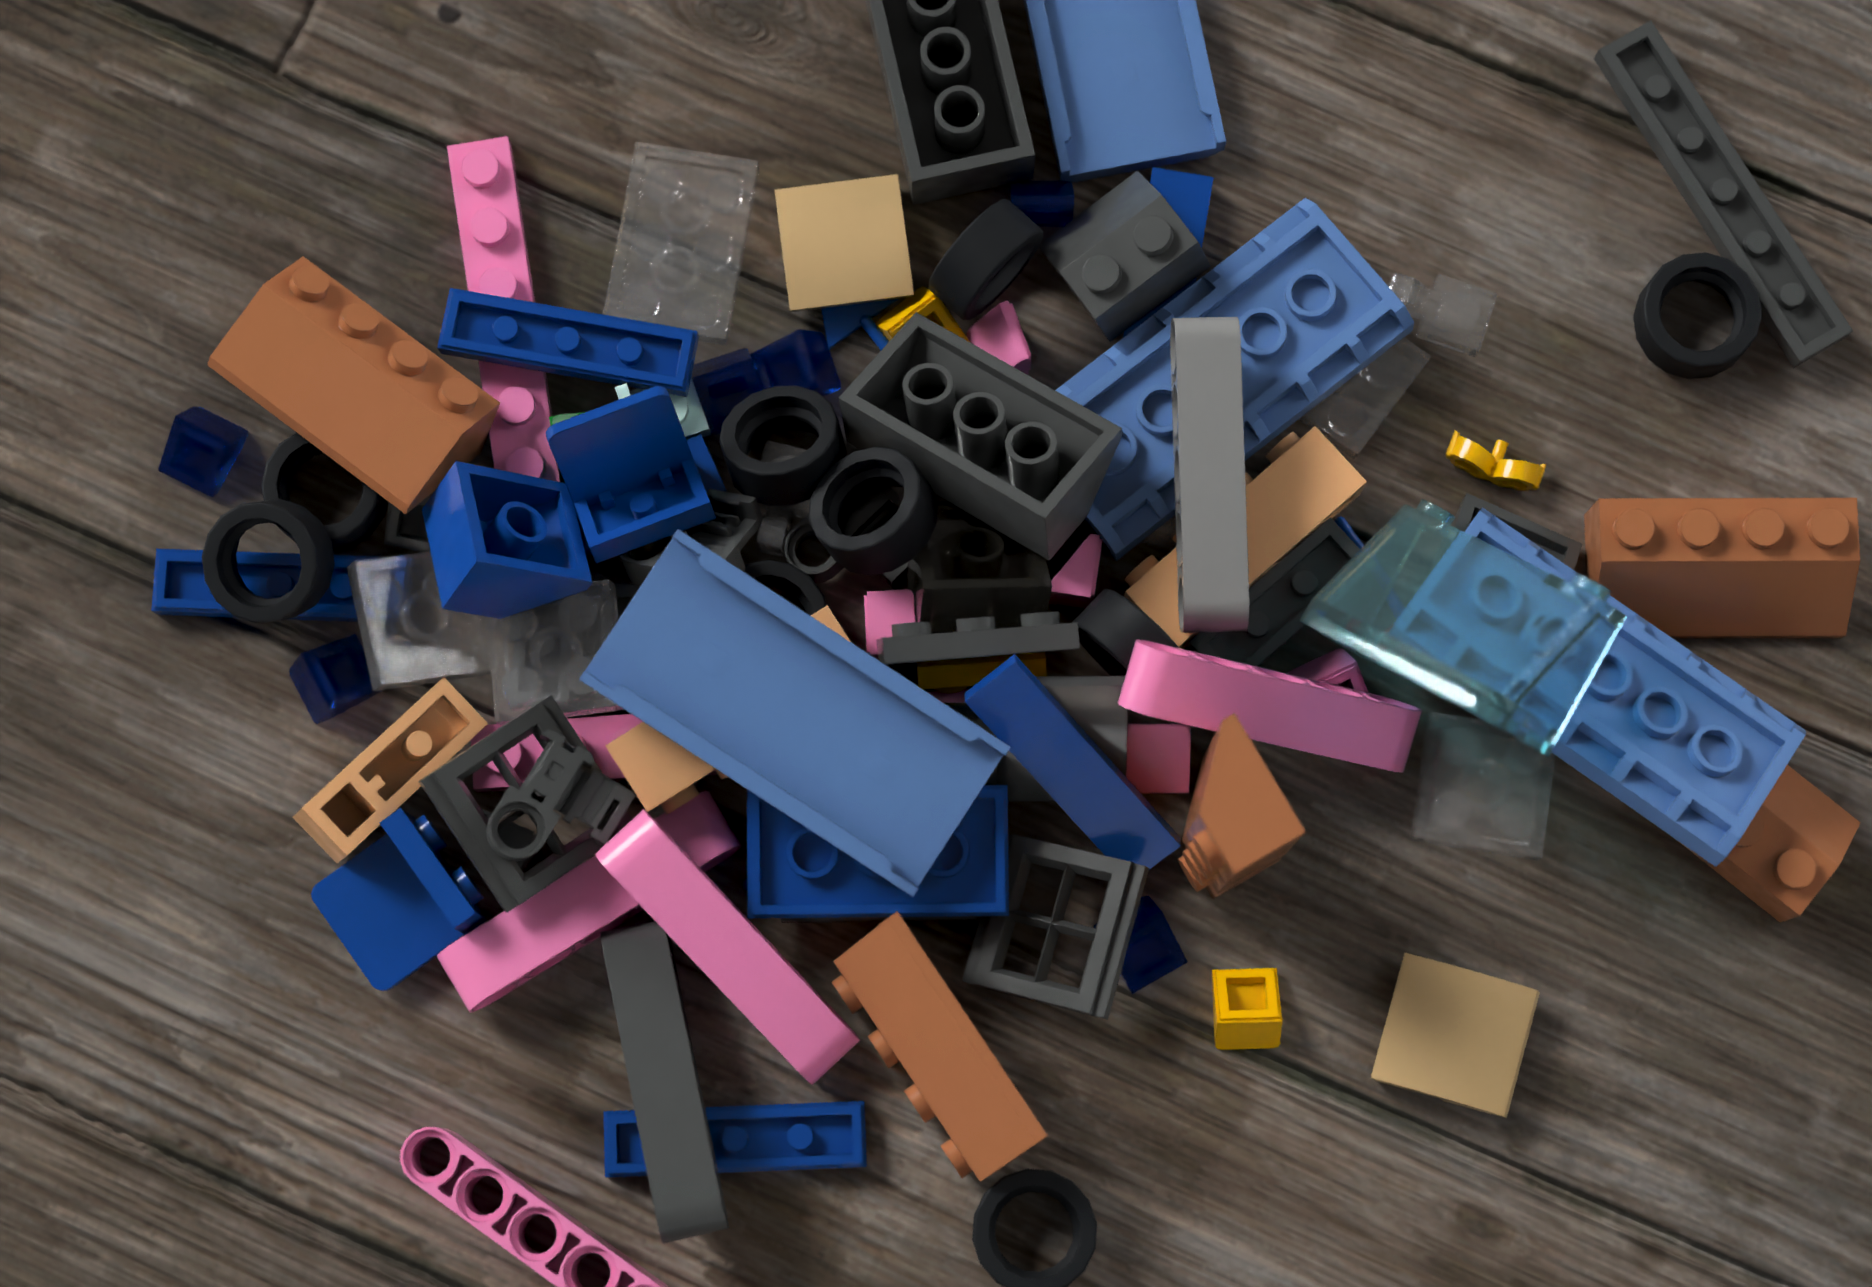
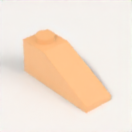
(389, 770)

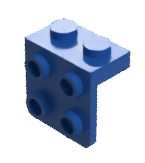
(630, 473)
(399, 901)

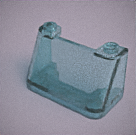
(1470, 623)

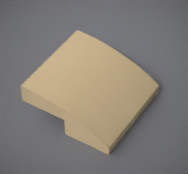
(844, 243)
(1455, 1035)

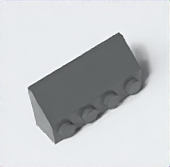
(982, 433)

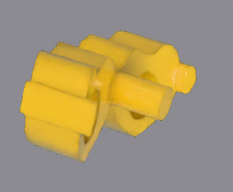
(1492, 467)

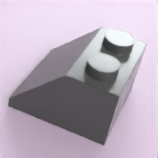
(1125, 255)

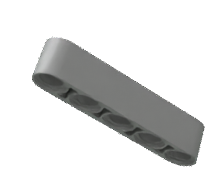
(1209, 474)

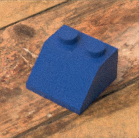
(503, 541)

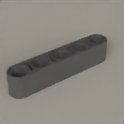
(664, 1082)

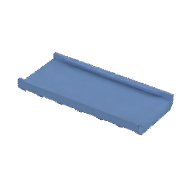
(1124, 84)
(1307, 326)
(794, 712)
(1666, 726)

